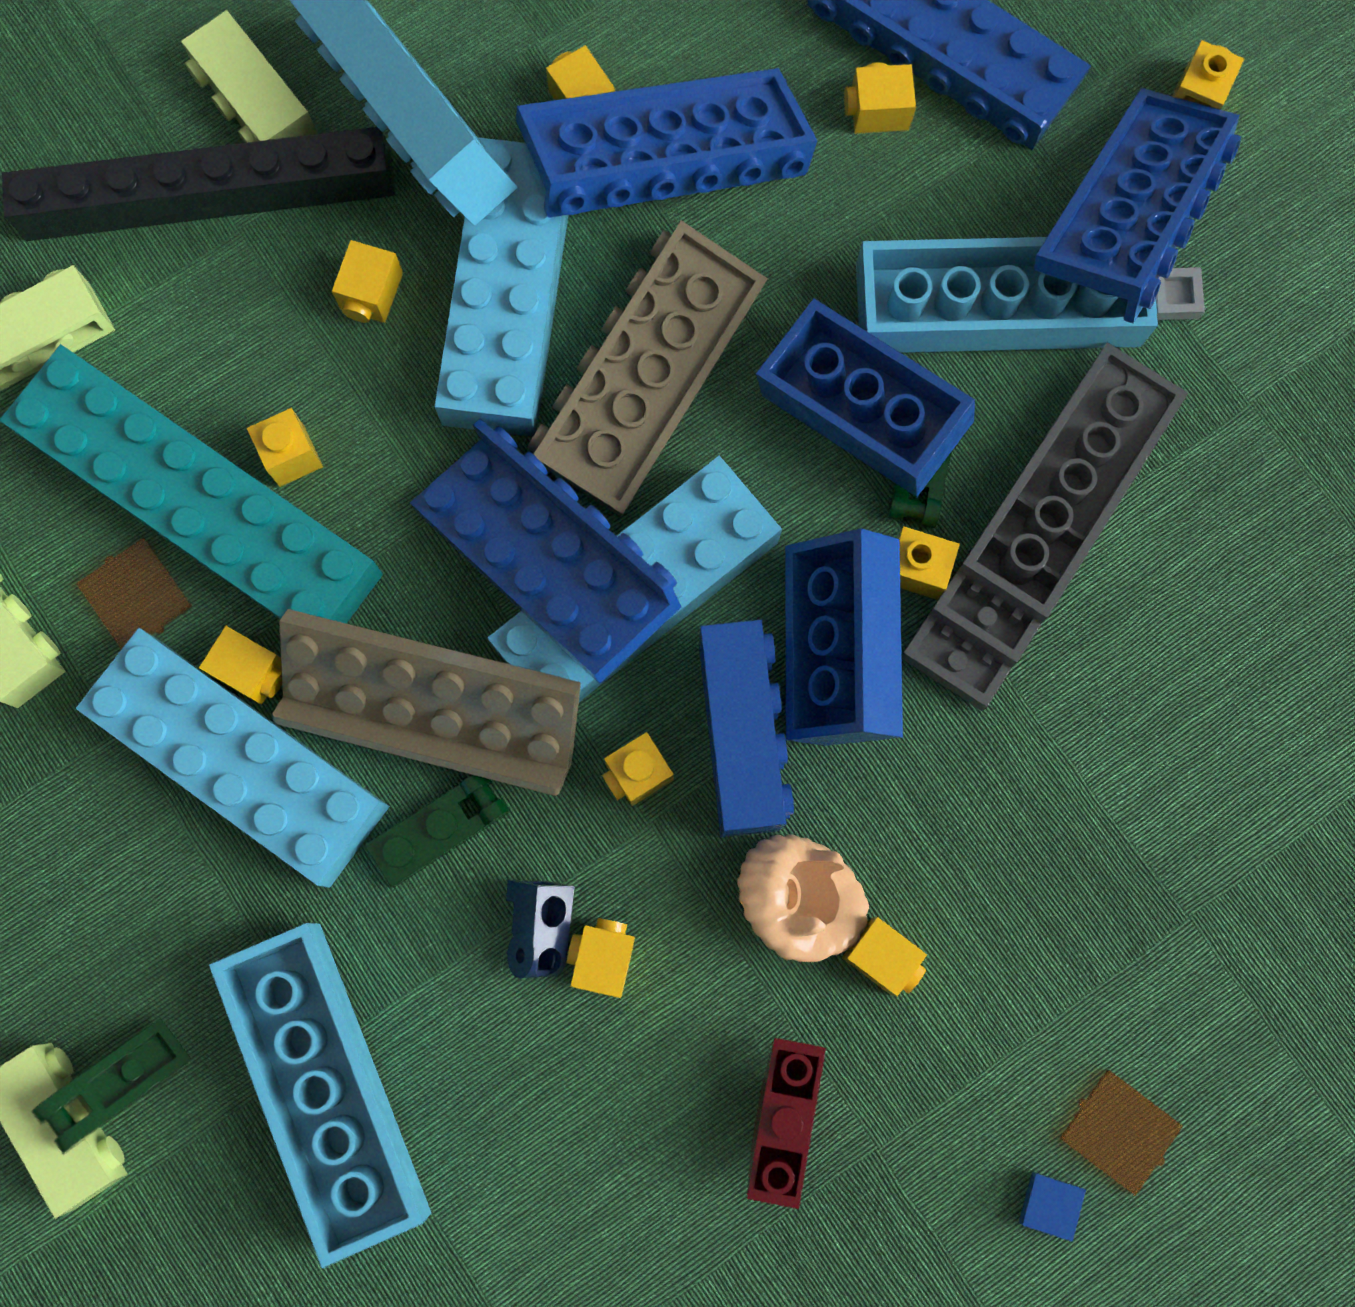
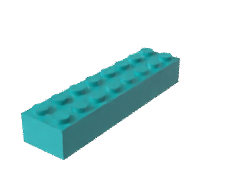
(189, 492)

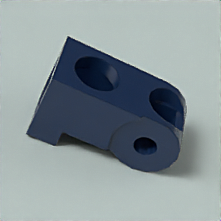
(539, 927)

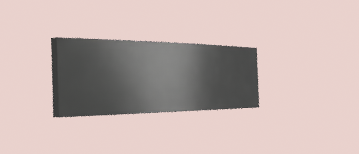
(1044, 527)

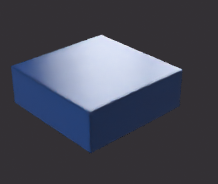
(1052, 1206)

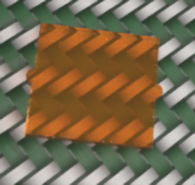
(134, 593)
(1121, 1132)

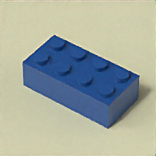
(866, 397)
(843, 639)
(742, 728)

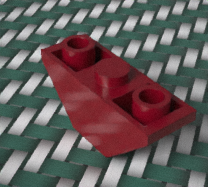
(784, 1122)

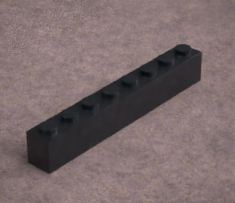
(198, 184)

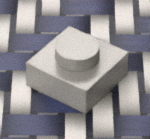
(1181, 295)

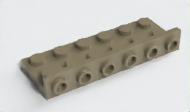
(647, 367)
(427, 702)

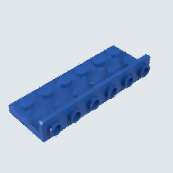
(970, 54)
(666, 141)
(1141, 199)
(549, 552)

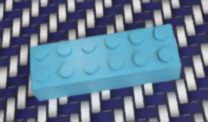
(409, 104)
(983, 299)
(503, 306)
(698, 532)
(233, 758)
(320, 1093)

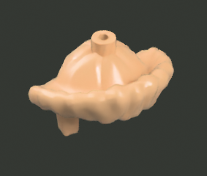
(801, 898)

